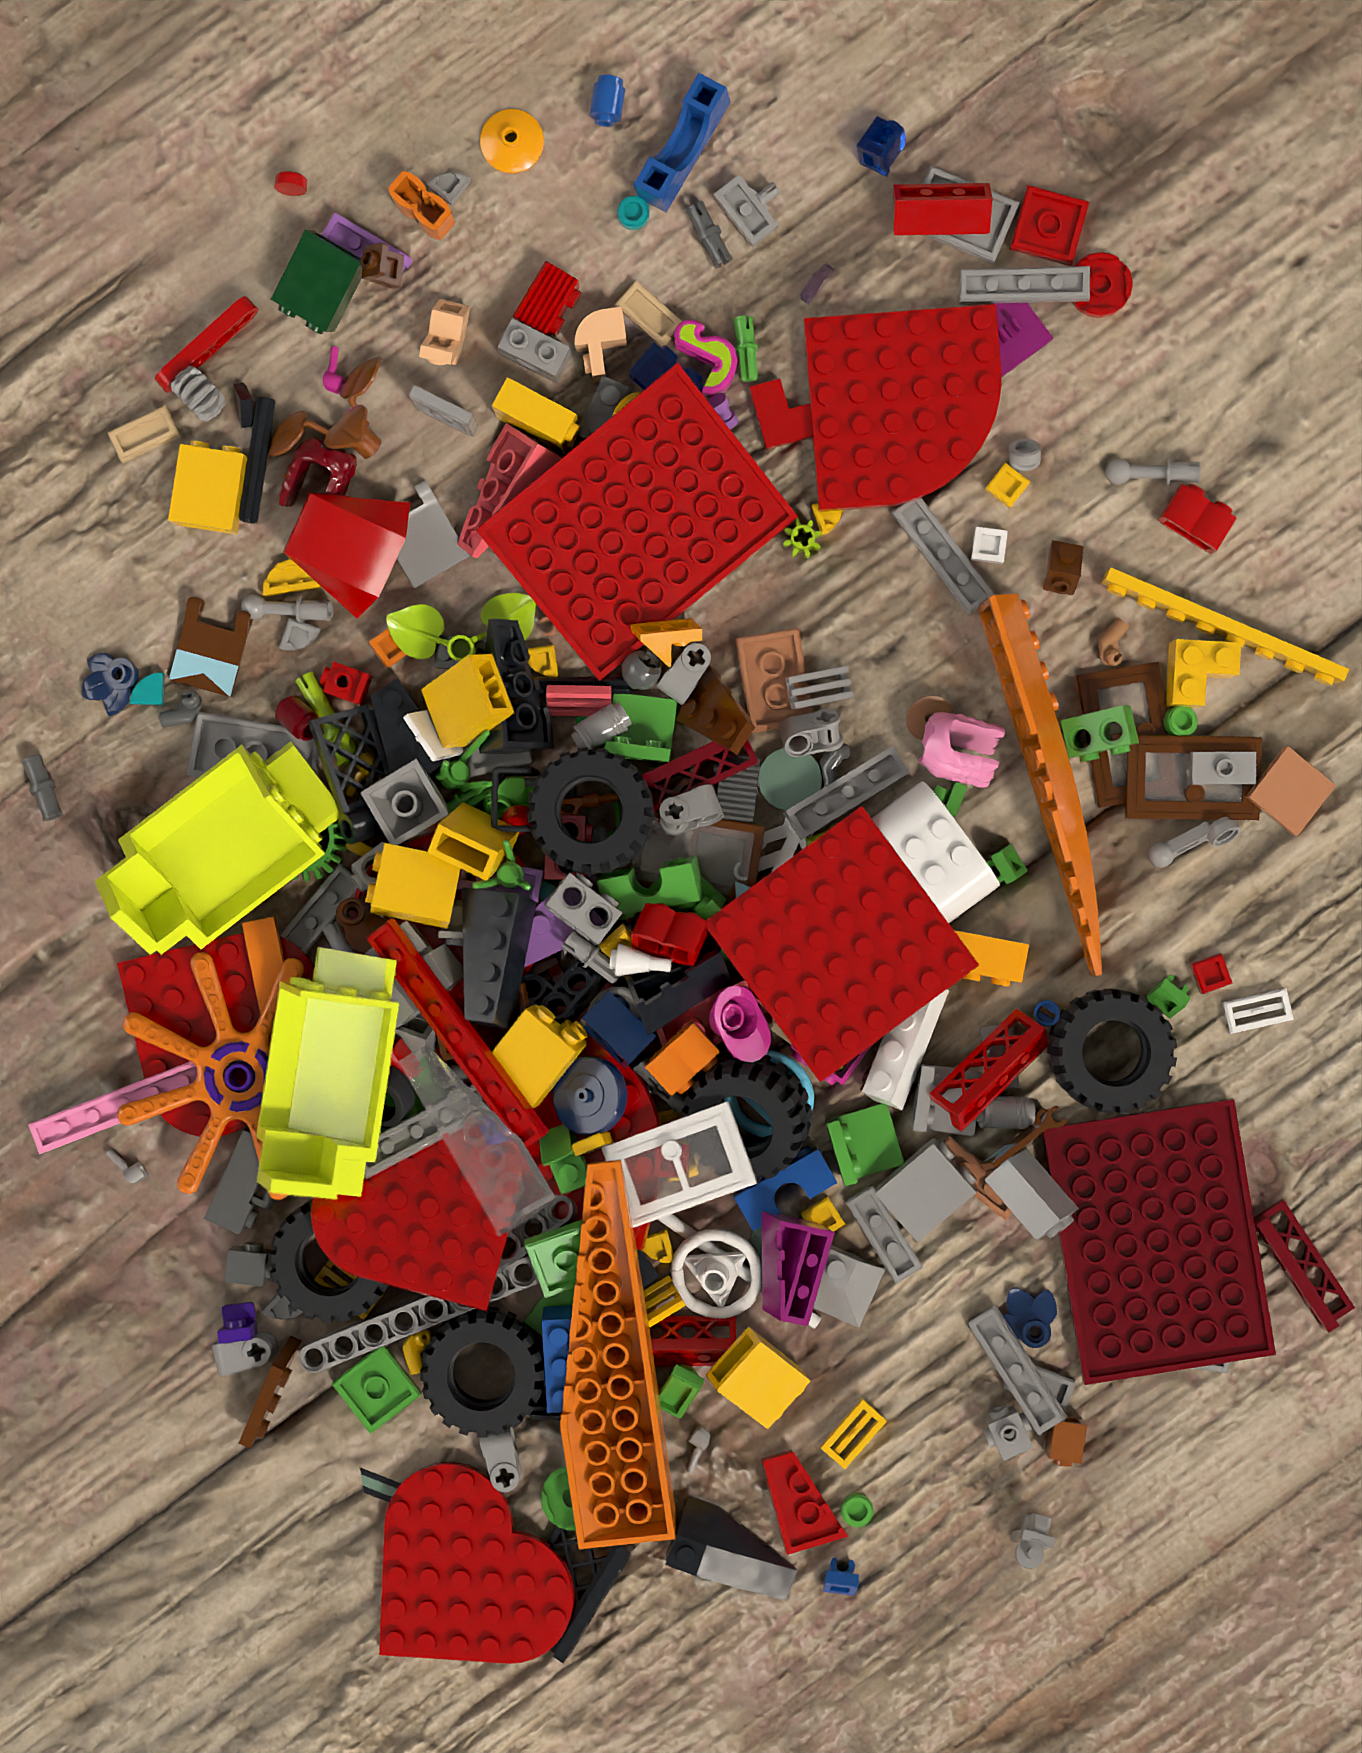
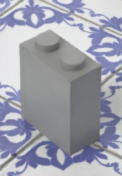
(926, 1188)
(1032, 1195)

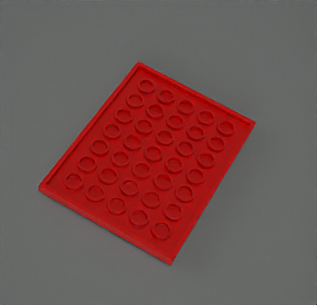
(637, 520)

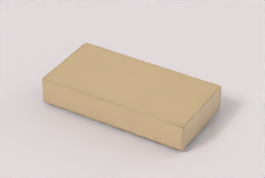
(648, 314)
(144, 434)

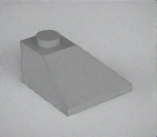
(406, 804)
(847, 1286)

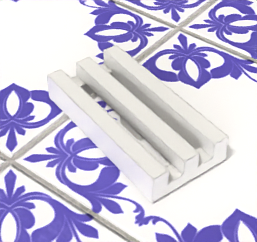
(1230, 1016)

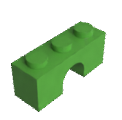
(679, 887)

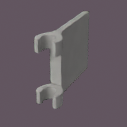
(429, 541)

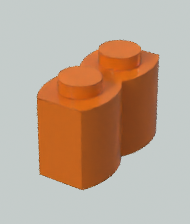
(426, 207)
(682, 1058)

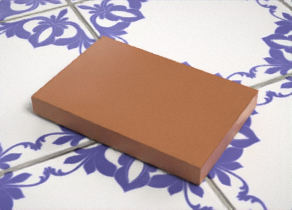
(764, 665)

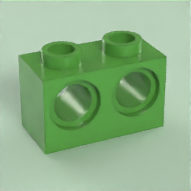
(1098, 726)

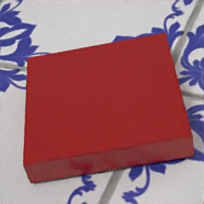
(1049, 225)

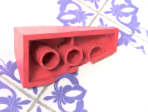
(514, 465)

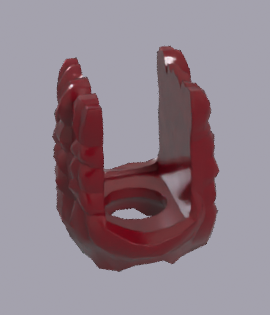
(313, 450)

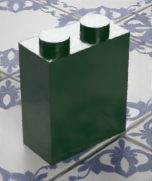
(318, 282)

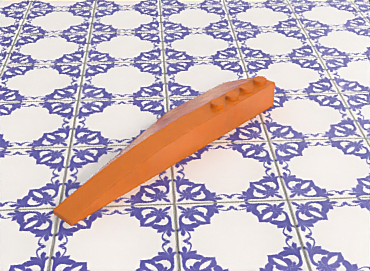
(1045, 758)
(611, 1387)

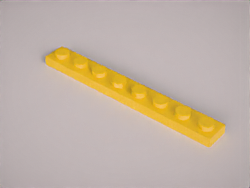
(1234, 631)

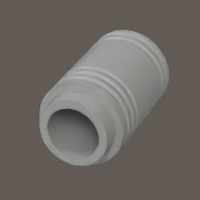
(601, 727)
(1008, 1113)

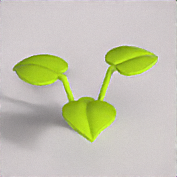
(420, 626)

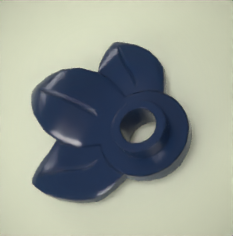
(105, 682)
(1027, 1312)

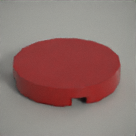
(1109, 285)

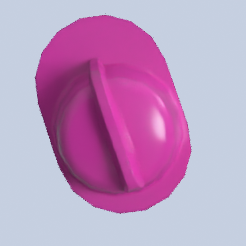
(740, 1024)

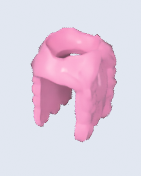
(963, 732)

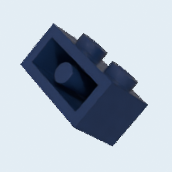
(616, 1028)

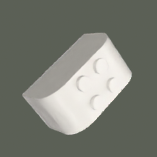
(936, 851)

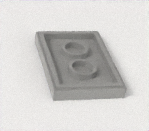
(978, 245)

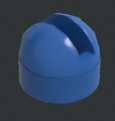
(1042, 1018)

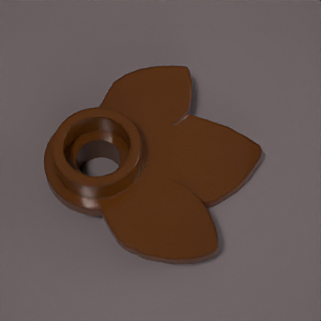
(361, 927)

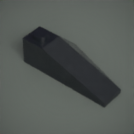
(530, 724)
(725, 1552)

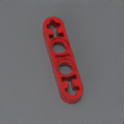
(208, 341)

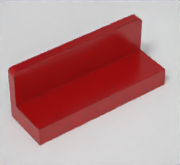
(942, 209)

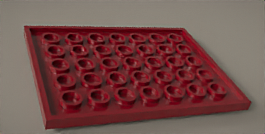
(1161, 1242)

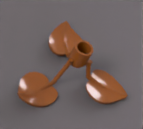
(349, 431)

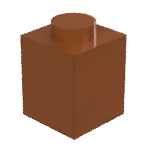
(1066, 1441)

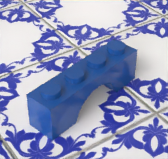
(698, 119)

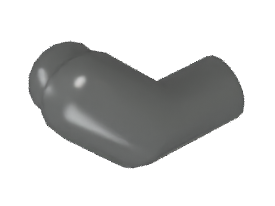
(186, 711)
(830, 761)

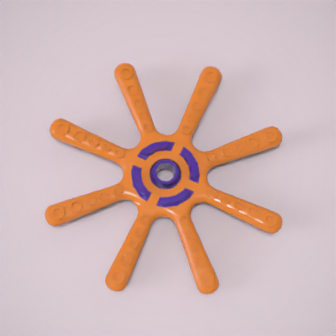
(214, 1069)

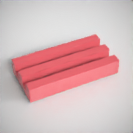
(577, 700)

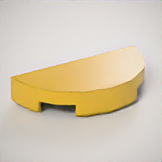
(287, 578)

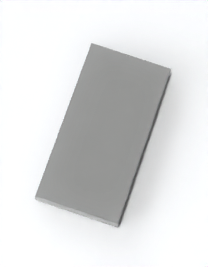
(220, 735)

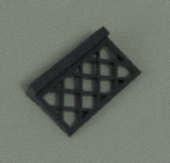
(595, 1591)

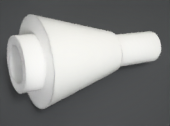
(631, 961)

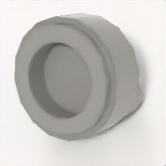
(1024, 455)

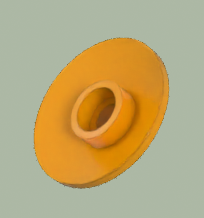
(516, 155)

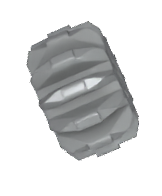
(198, 393)

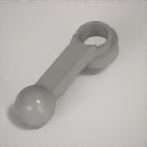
(1218, 834)

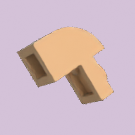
(596, 332)
(445, 333)

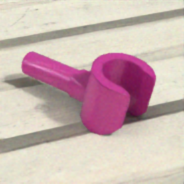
(332, 381)

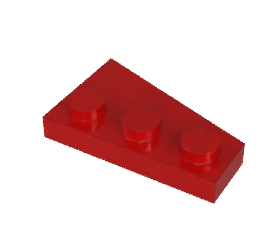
(798, 1506)

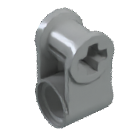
(682, 677)
(811, 733)
(694, 809)
(241, 1355)
(501, 1453)

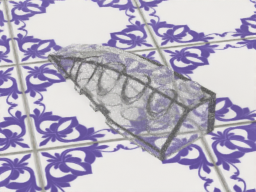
(481, 1145)

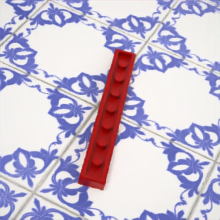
(457, 1033)

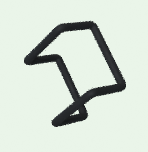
(507, 771)

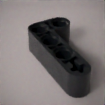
(562, 993)

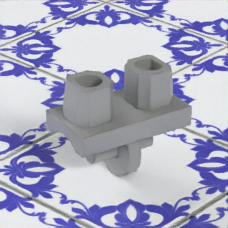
(1033, 1539)

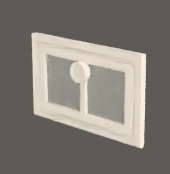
(682, 1164)

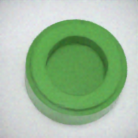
(1180, 721)
(857, 1509)

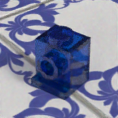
(881, 145)

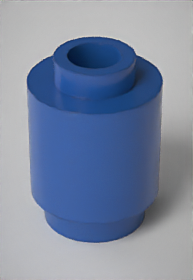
(607, 100)

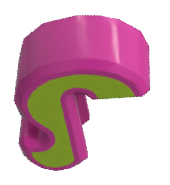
(710, 350)

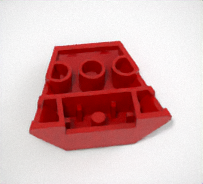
(349, 545)

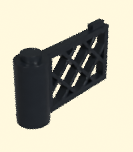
(355, 819)

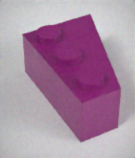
(792, 1265)

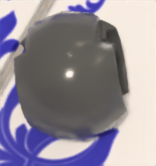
(641, 670)

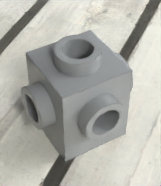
(1012, 1441)

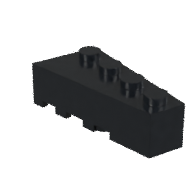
(494, 953)

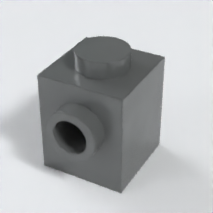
(248, 1264)

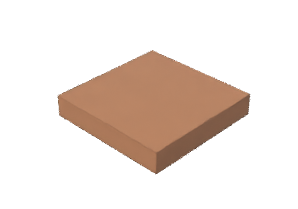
(1290, 791)

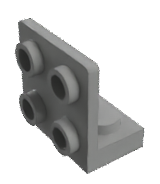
(928, 1114)

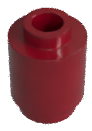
(295, 715)

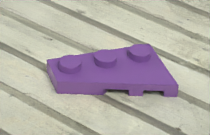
(550, 932)

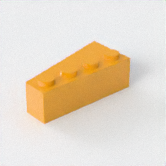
(996, 957)

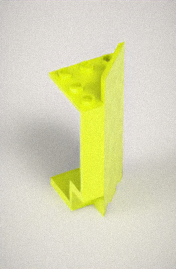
(218, 849)
(327, 1076)

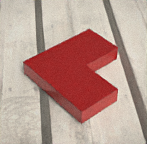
(776, 421)

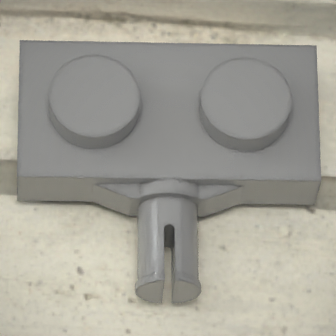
(748, 209)

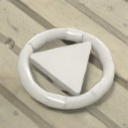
(717, 1273)

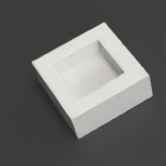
(989, 545)

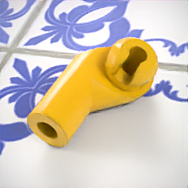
(413, 1348)

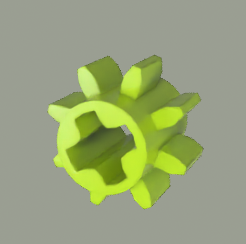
(806, 531)

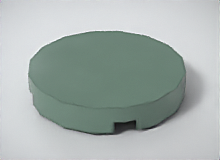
(788, 779)

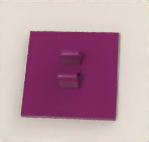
(1019, 334)

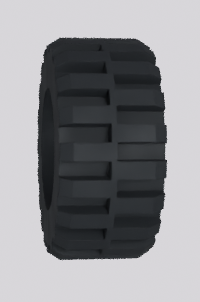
(583, 767)
(1154, 1060)
(770, 1088)
(299, 1285)
(473, 1413)

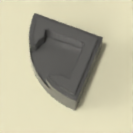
(279, 1309)

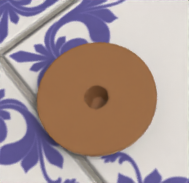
(922, 710)

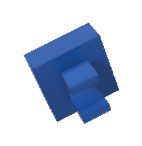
(840, 1582)

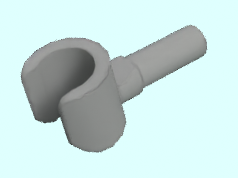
(132, 1174)
(700, 1439)

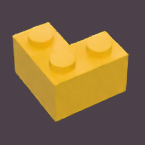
(1192, 663)

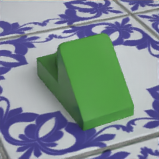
(558, 1153)

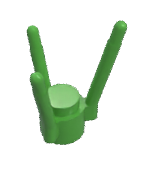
(456, 773)
(508, 874)

